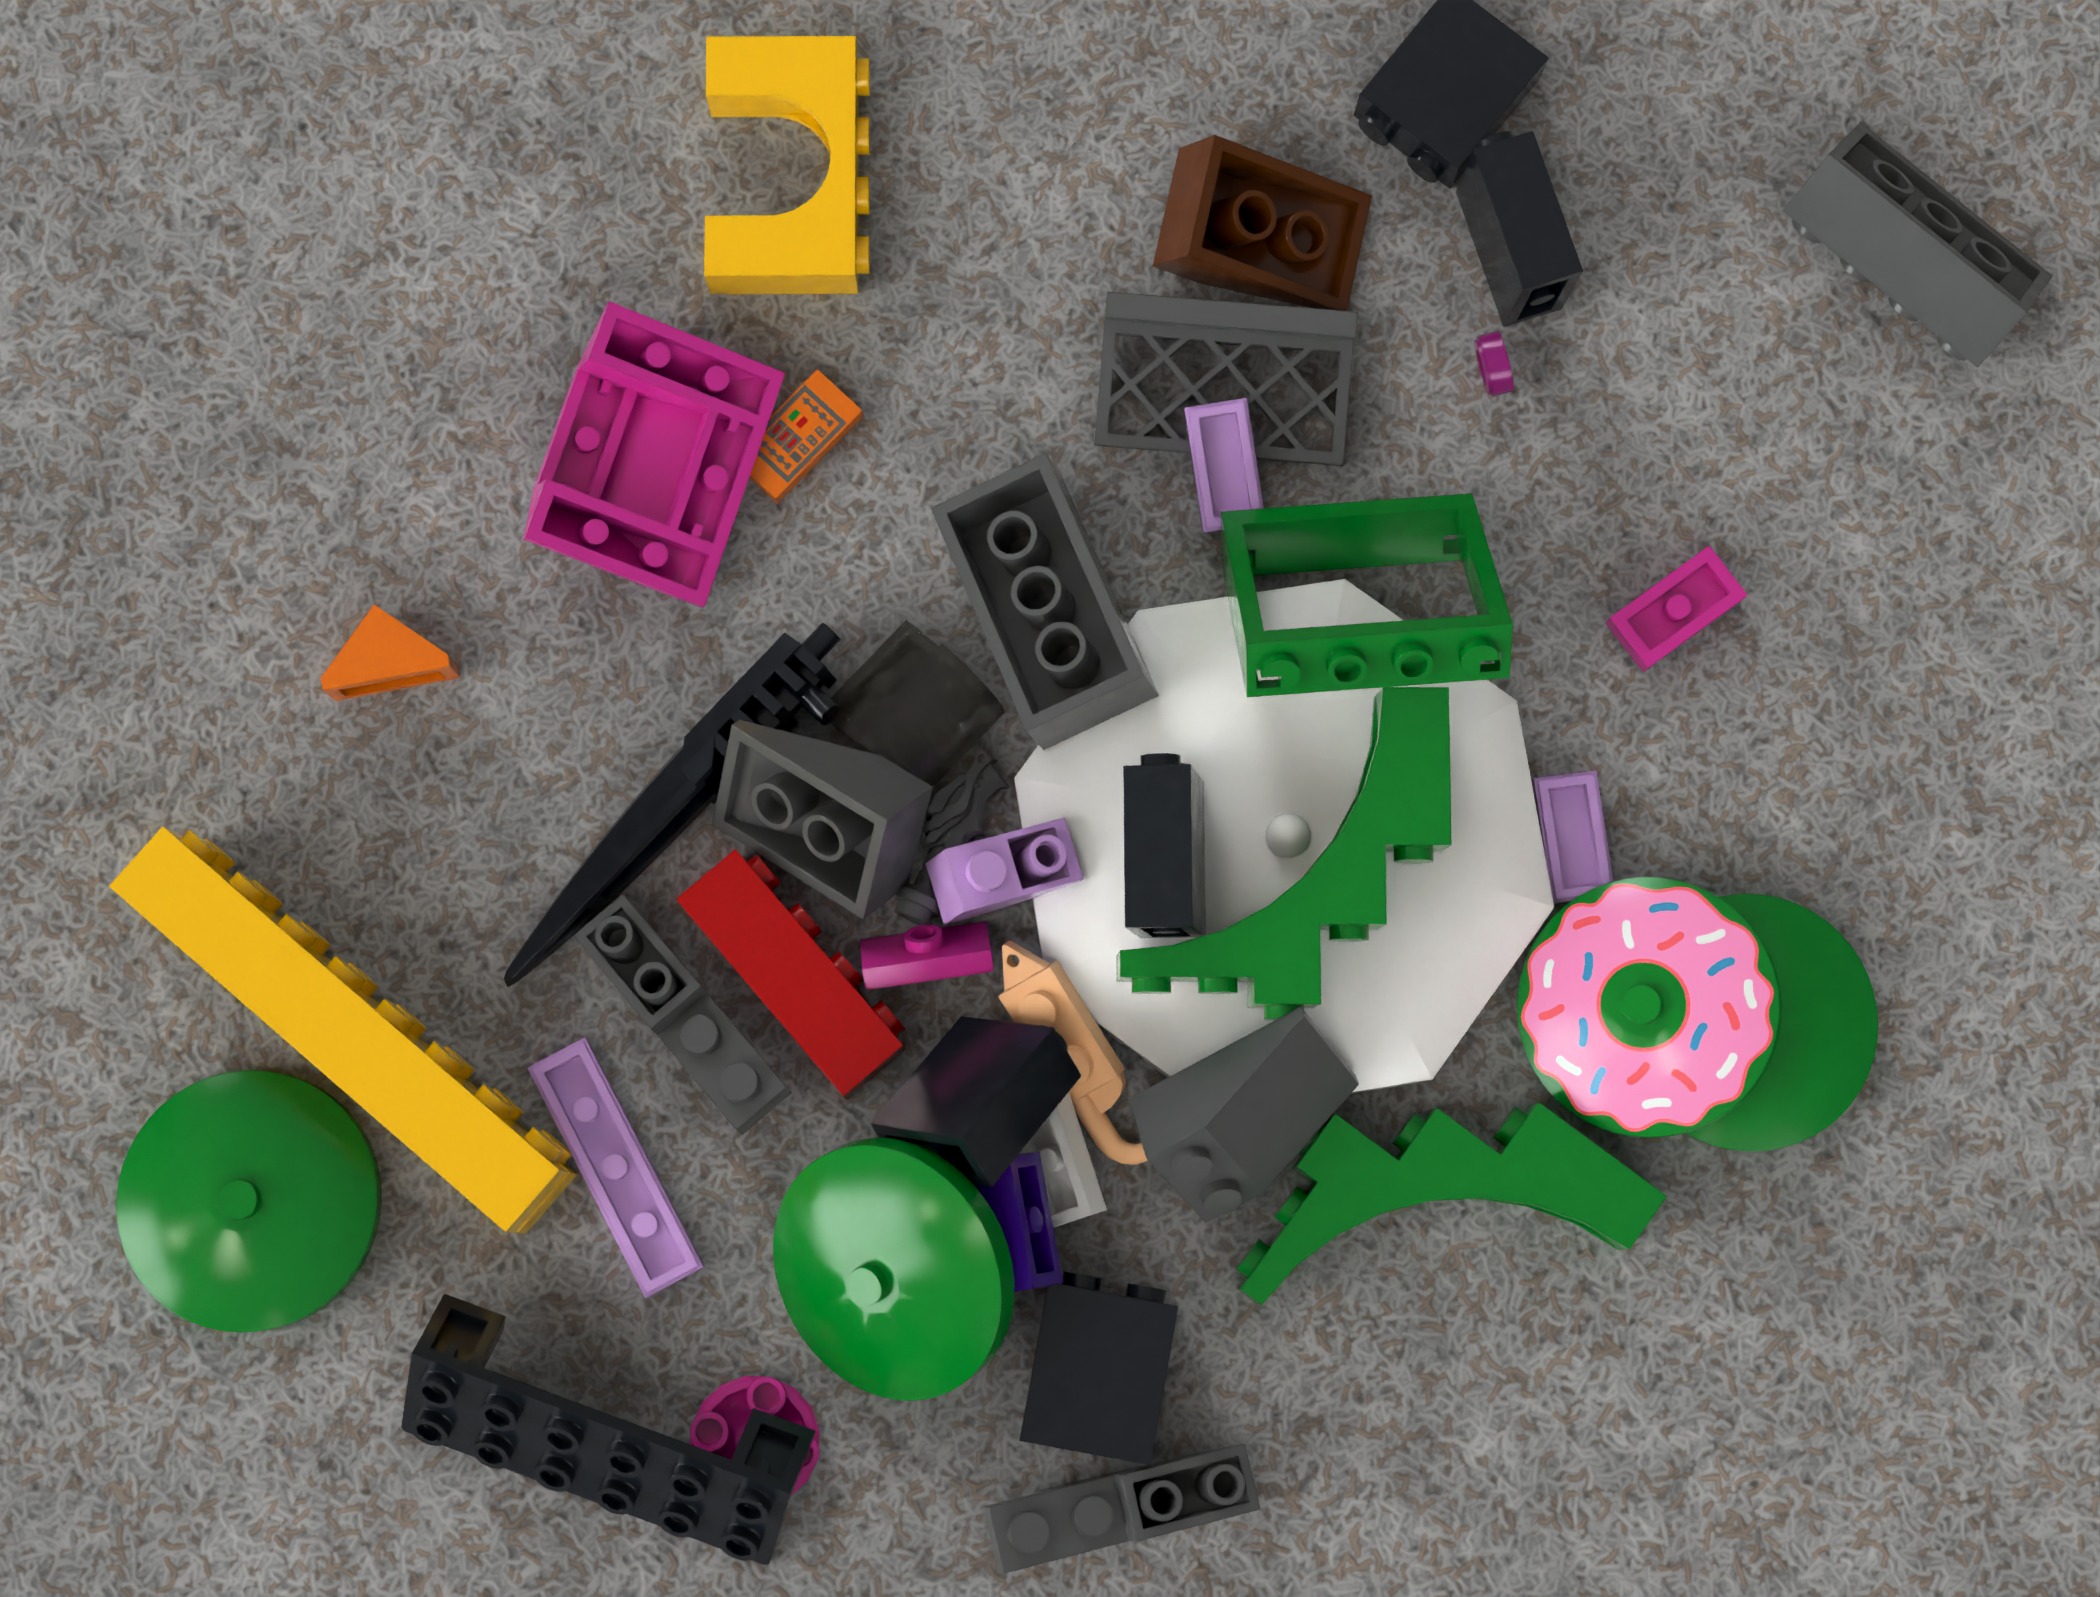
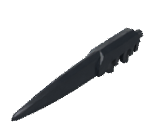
(766, 695)

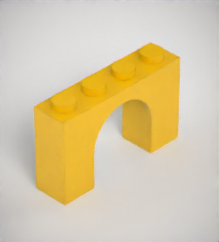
(817, 243)

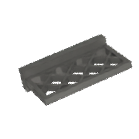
(1228, 324)

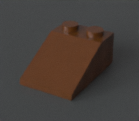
(1261, 226)

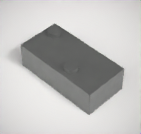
(1044, 602)

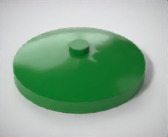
(1823, 1037)
(248, 1201)
(893, 1269)

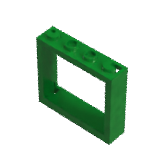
(1364, 653)

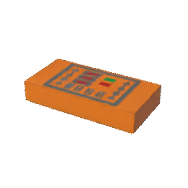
(802, 434)

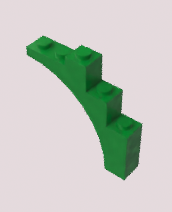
(1396, 809)
(1536, 1166)

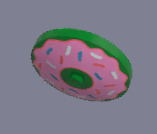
(1649, 1007)

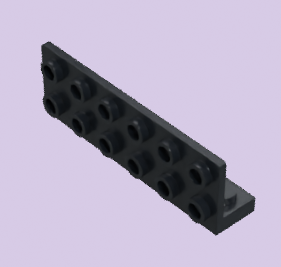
(593, 1454)

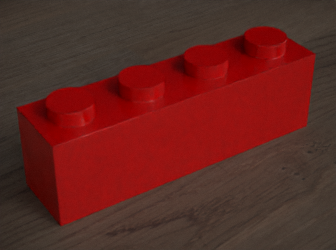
(791, 973)

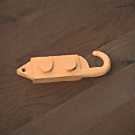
(1045, 996)

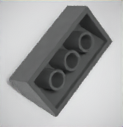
(1917, 245)

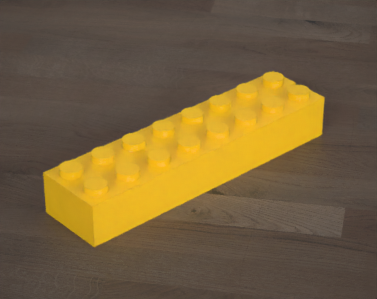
(343, 1030)

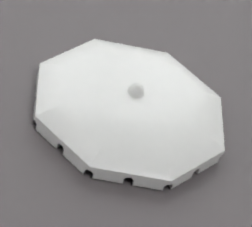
(1273, 800)

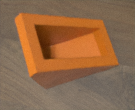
(385, 658)

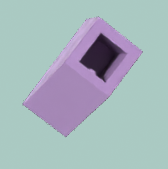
(1003, 870)

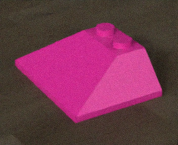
(652, 454)

